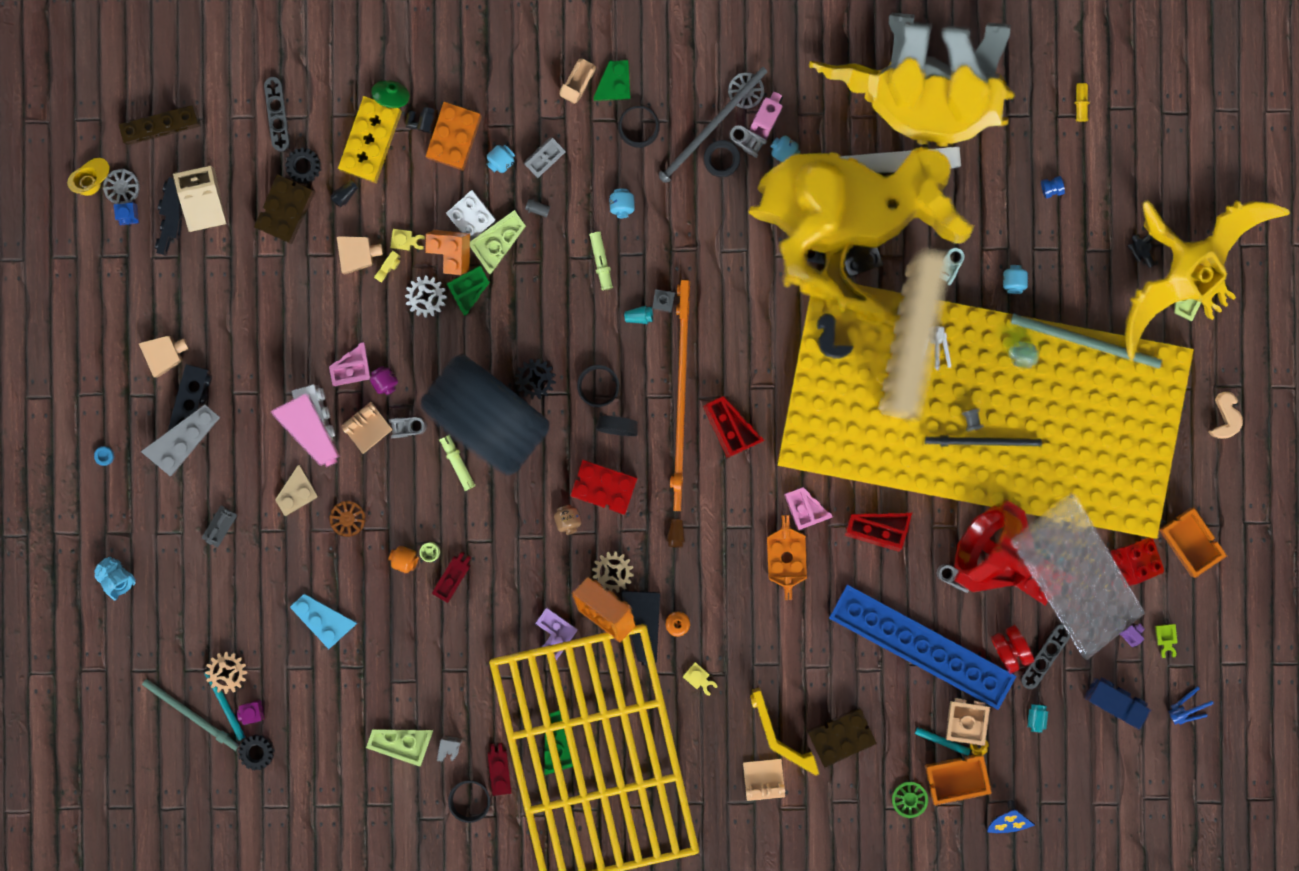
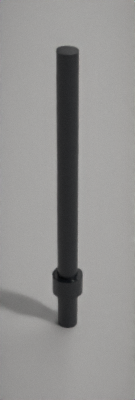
(945, 440)

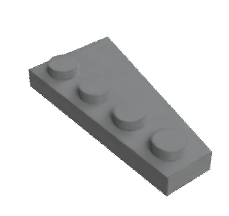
(179, 442)

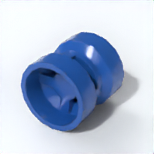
(1052, 187)

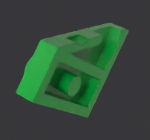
(614, 83)
(468, 288)

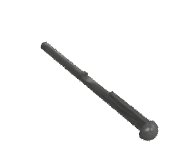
(664, 176)

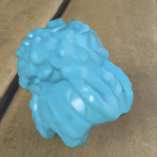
(113, 577)

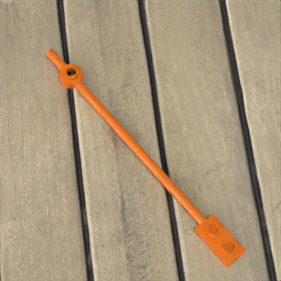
(683, 310)

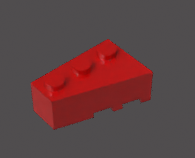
(730, 428)
(880, 529)

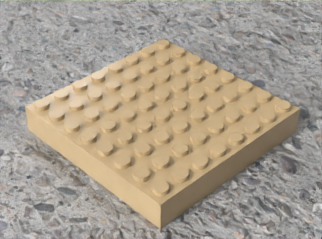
(913, 336)

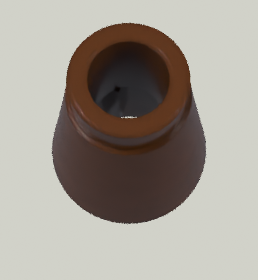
(676, 534)

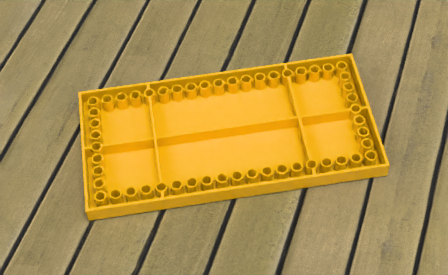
(1100, 416)

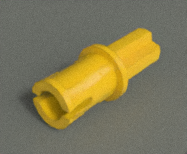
(1082, 102)

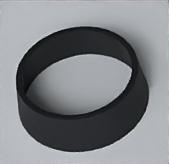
(639, 144)
(579, 387)
(617, 426)
(460, 817)

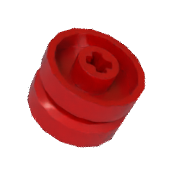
(1012, 649)

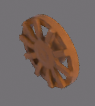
(347, 518)

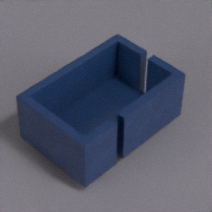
(1117, 702)

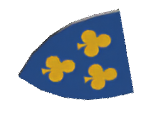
(1009, 821)

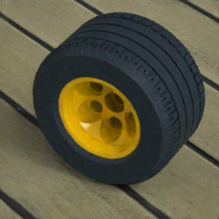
(484, 414)

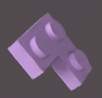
(558, 628)

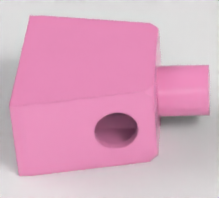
(764, 119)

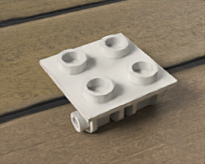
(471, 215)

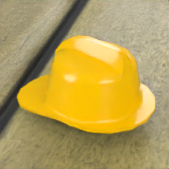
(89, 177)

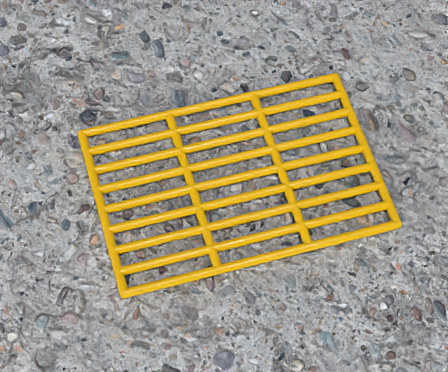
(585, 719)

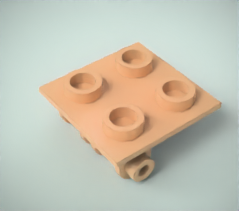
(366, 427)
(764, 779)

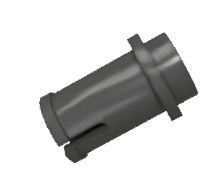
(538, 208)

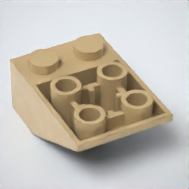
(200, 198)

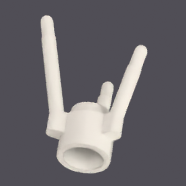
(938, 337)

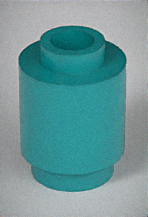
(1037, 718)

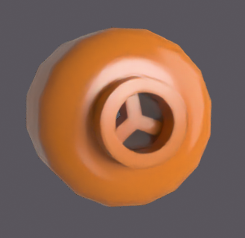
(403, 559)
(673, 618)

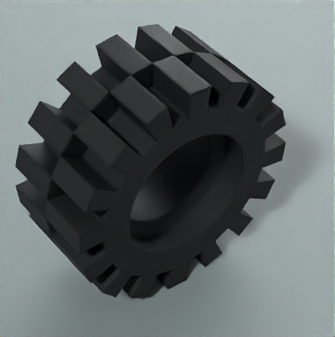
(297, 155)
(250, 762)

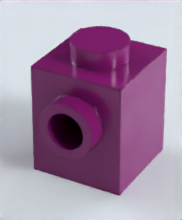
(250, 712)

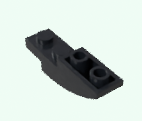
(172, 225)

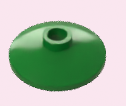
(390, 94)

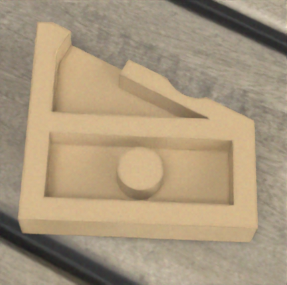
(296, 492)

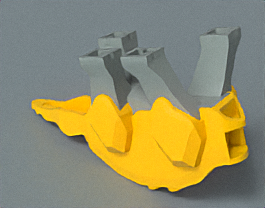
(927, 96)

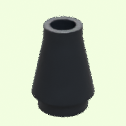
(344, 193)

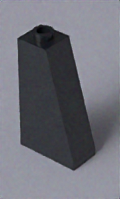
(645, 609)

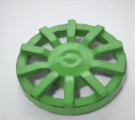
(910, 799)

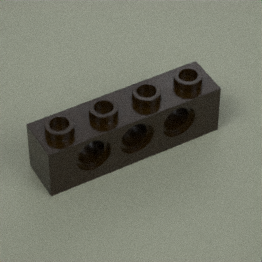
(160, 125)

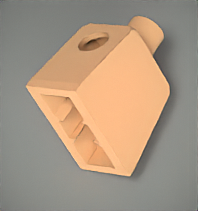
(357, 253)
(163, 354)

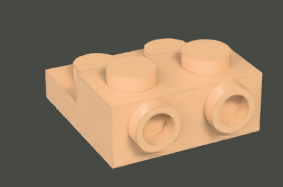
(967, 722)

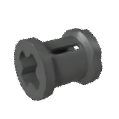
(972, 419)

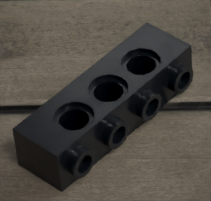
(185, 393)

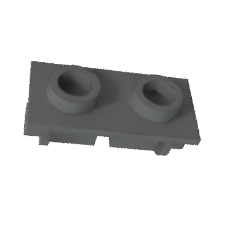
(219, 526)

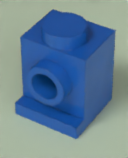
(126, 213)

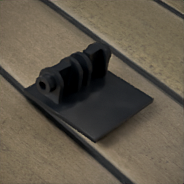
(861, 259)

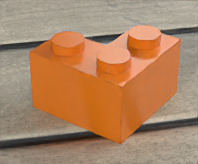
(454, 247)

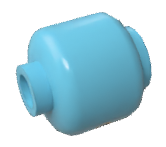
(784, 148)
(500, 159)
(621, 203)
(1015, 279)

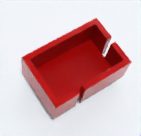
(604, 487)

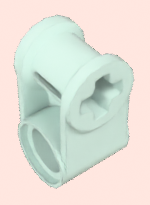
(952, 267)

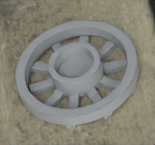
(749, 94)
(121, 186)

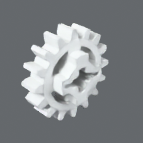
(429, 304)

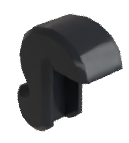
(826, 339)

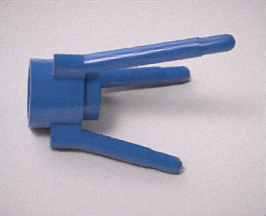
(1179, 714)

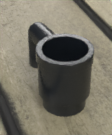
(427, 120)

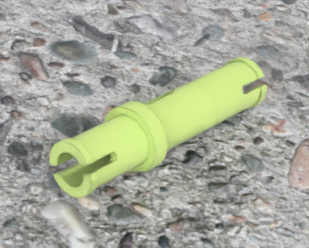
(601, 261)
(457, 462)

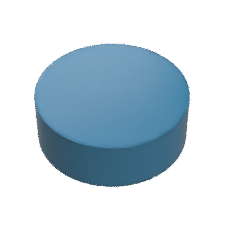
(104, 456)

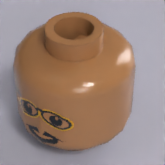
(567, 519)

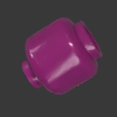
(384, 380)

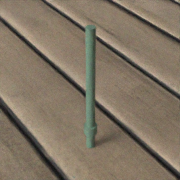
(221, 736)

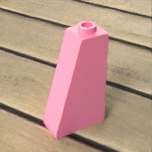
(307, 427)

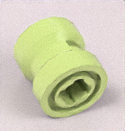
(427, 553)

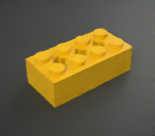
(376, 150)

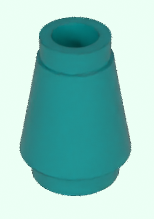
(639, 315)

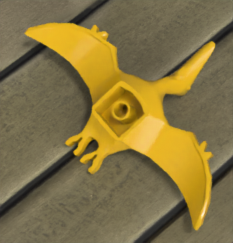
(1196, 266)

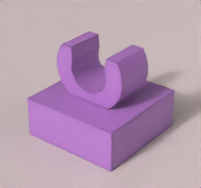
(1132, 635)

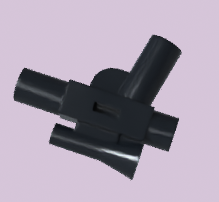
(1141, 248)

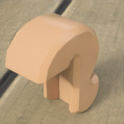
(577, 81)
(1231, 416)

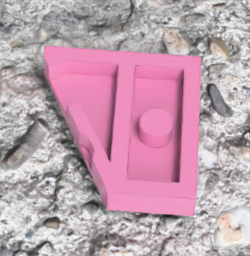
(351, 368)
(805, 509)

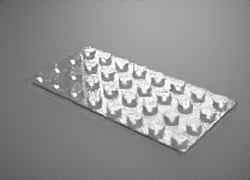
(1078, 576)

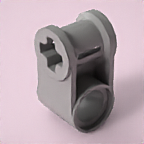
(748, 141)
(404, 427)
(950, 580)

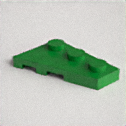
(562, 747)

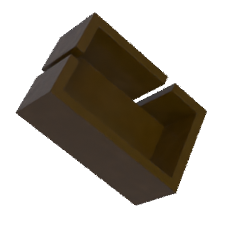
(284, 209)
(842, 738)

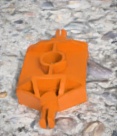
(786, 573)

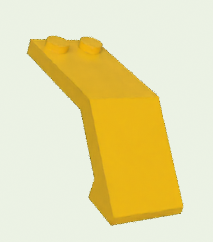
(804, 760)

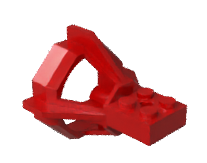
(1004, 564)

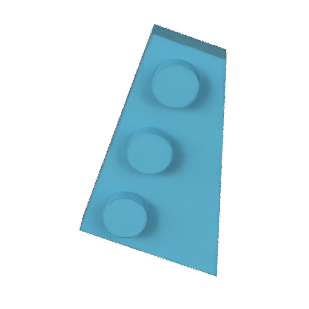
(322, 620)

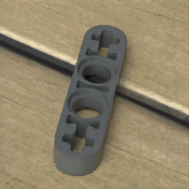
(277, 114)
(1043, 654)

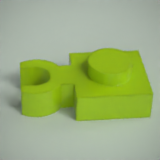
(1166, 636)

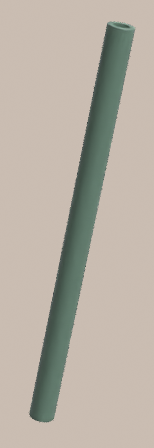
(1084, 340)

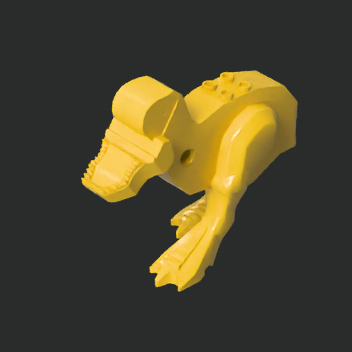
(841, 204)

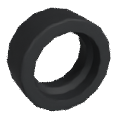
(721, 144)

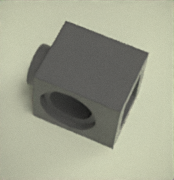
(663, 301)

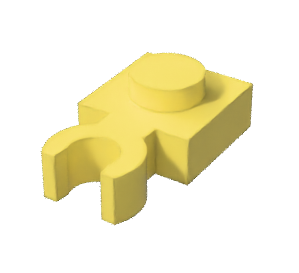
(403, 240)
(390, 263)
(698, 677)

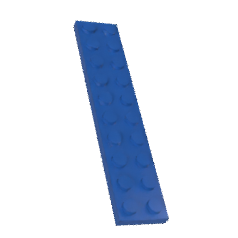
(922, 647)

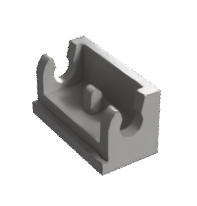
(544, 157)
(449, 745)

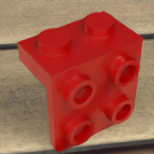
(1138, 561)

